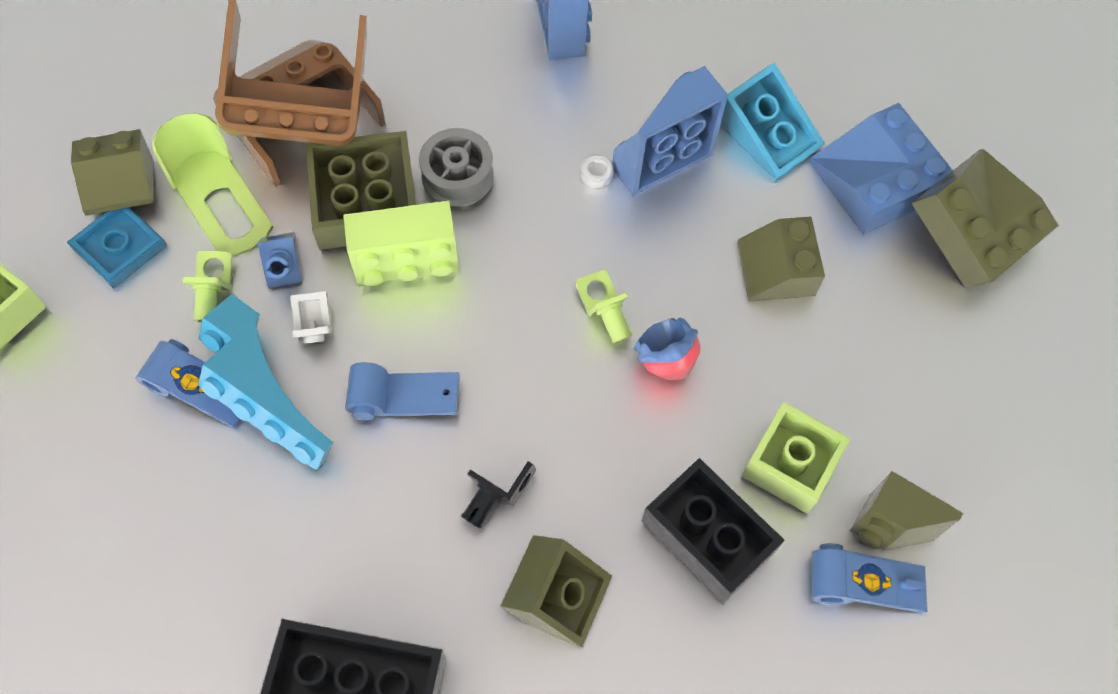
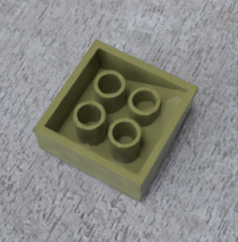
(356, 178)
(983, 218)

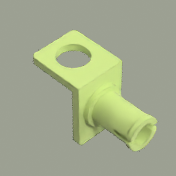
(208, 287)
(607, 307)

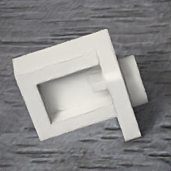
(311, 316)

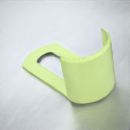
(199, 163)

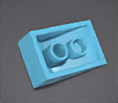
(770, 122)

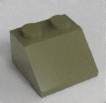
(113, 171)
(781, 260)
(902, 515)
(557, 589)

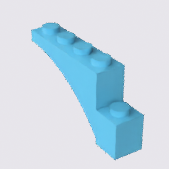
(246, 385)

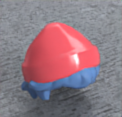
(669, 349)

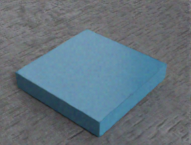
(117, 244)

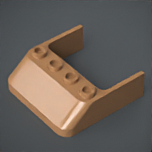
(300, 67)
(286, 109)

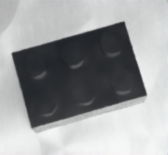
(711, 530)

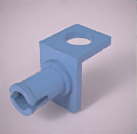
(279, 260)

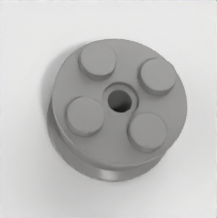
(456, 167)

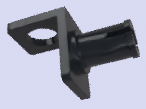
(489, 494)

